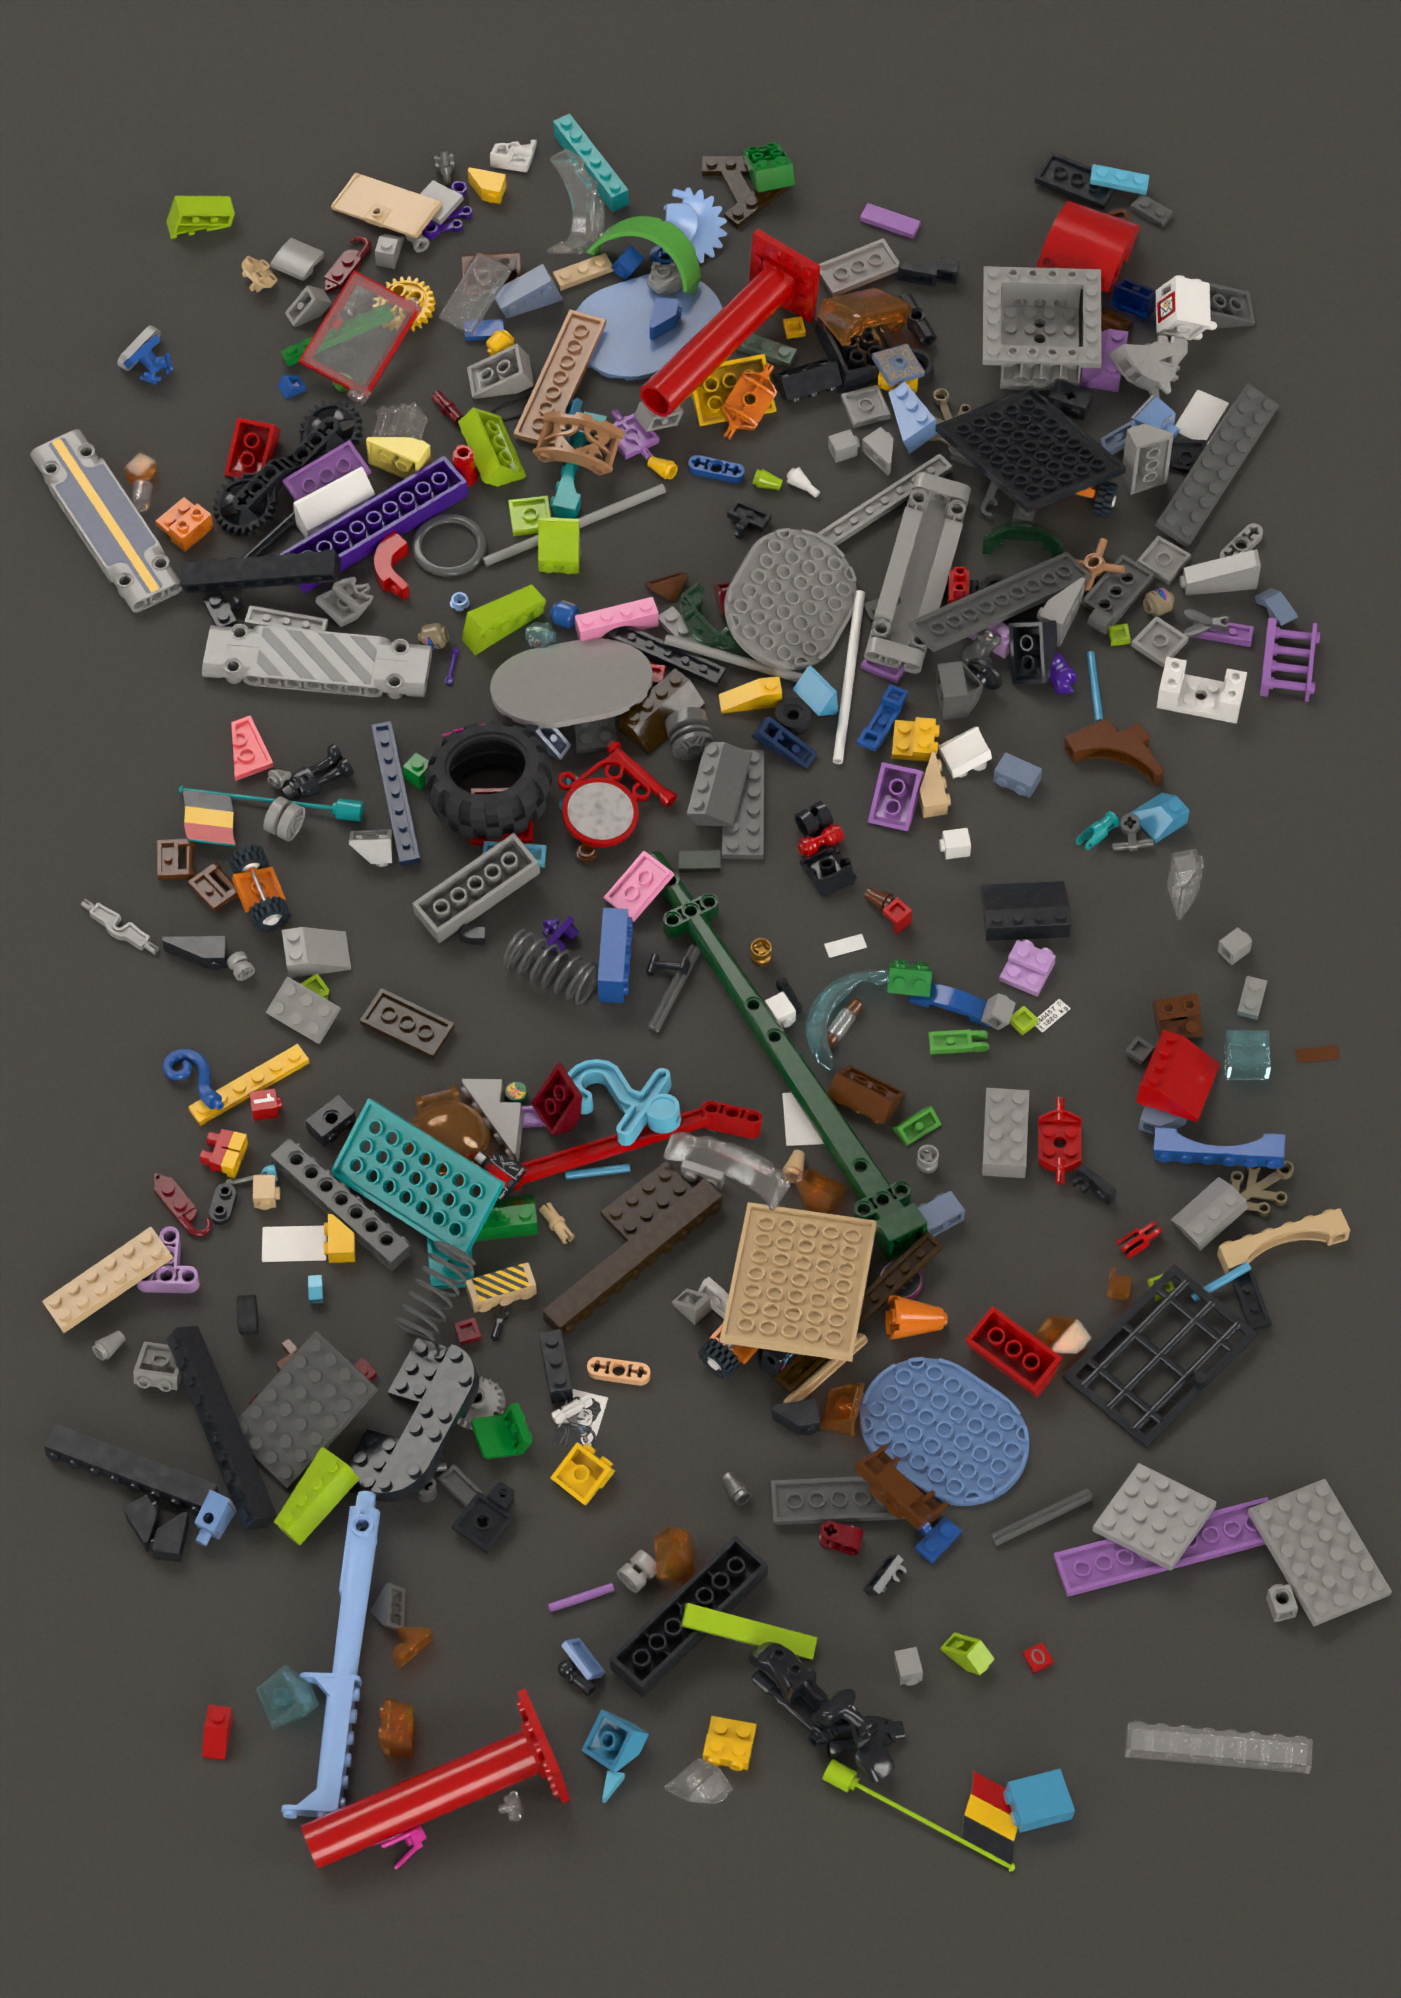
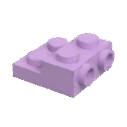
(1027, 967)

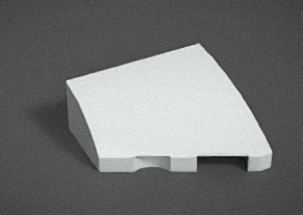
(512, 156)

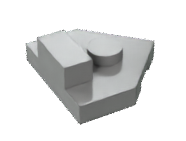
(665, 278)

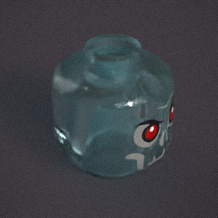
(540, 635)

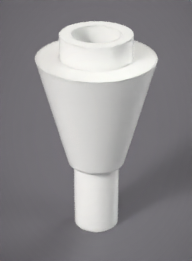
(798, 479)

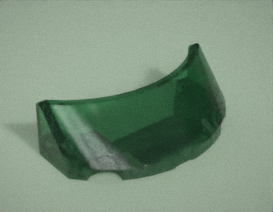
(1023, 531)
(697, 624)

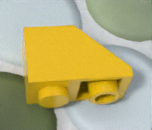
(340, 1241)

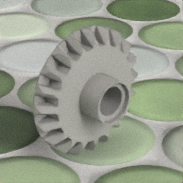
(491, 1403)

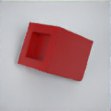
(898, 914)

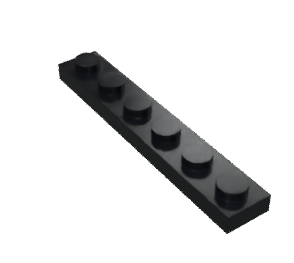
(671, 656)

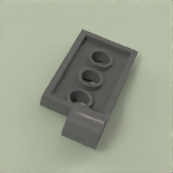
(1102, 618)

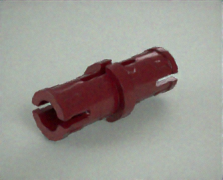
(447, 407)

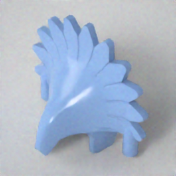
(697, 221)

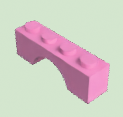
(638, 614)

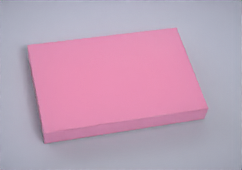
(639, 885)

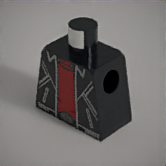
(502, 1168)

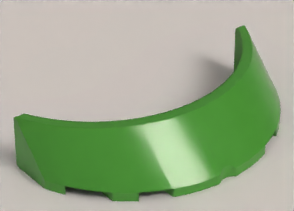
(667, 237)

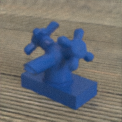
(150, 361)

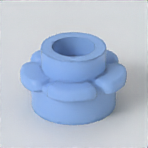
(459, 597)

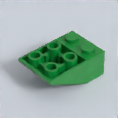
(769, 167)

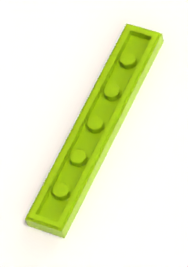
(747, 1630)

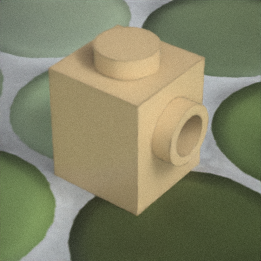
(265, 1191)

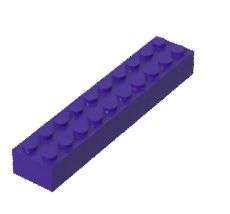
(395, 509)

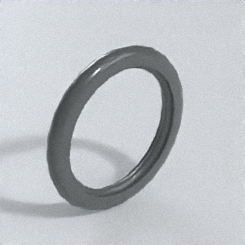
(449, 571)

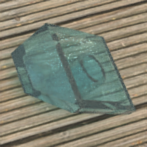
(286, 1697)

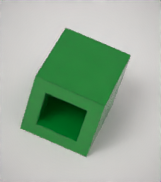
(415, 771)

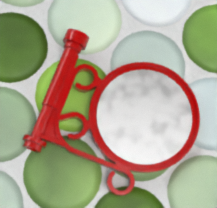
(602, 809)

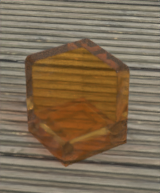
(1119, 1286)

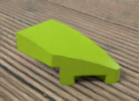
(317, 985)

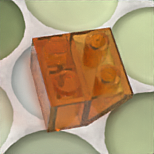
(397, 1729)

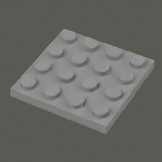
(1154, 1516)

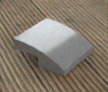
(297, 259)

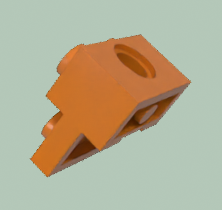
(185, 523)

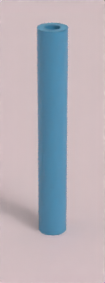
(597, 1171)
(1224, 1279)

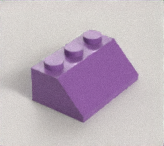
(1107, 376)

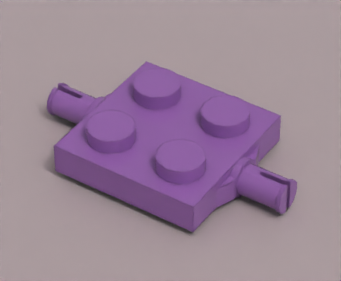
(635, 439)

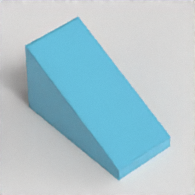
(612, 1781)

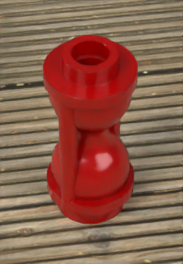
(830, 836)

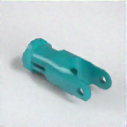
(1098, 830)

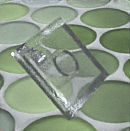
(700, 1783)

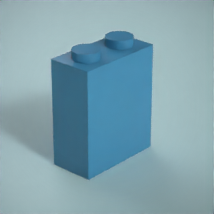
(1039, 1800)

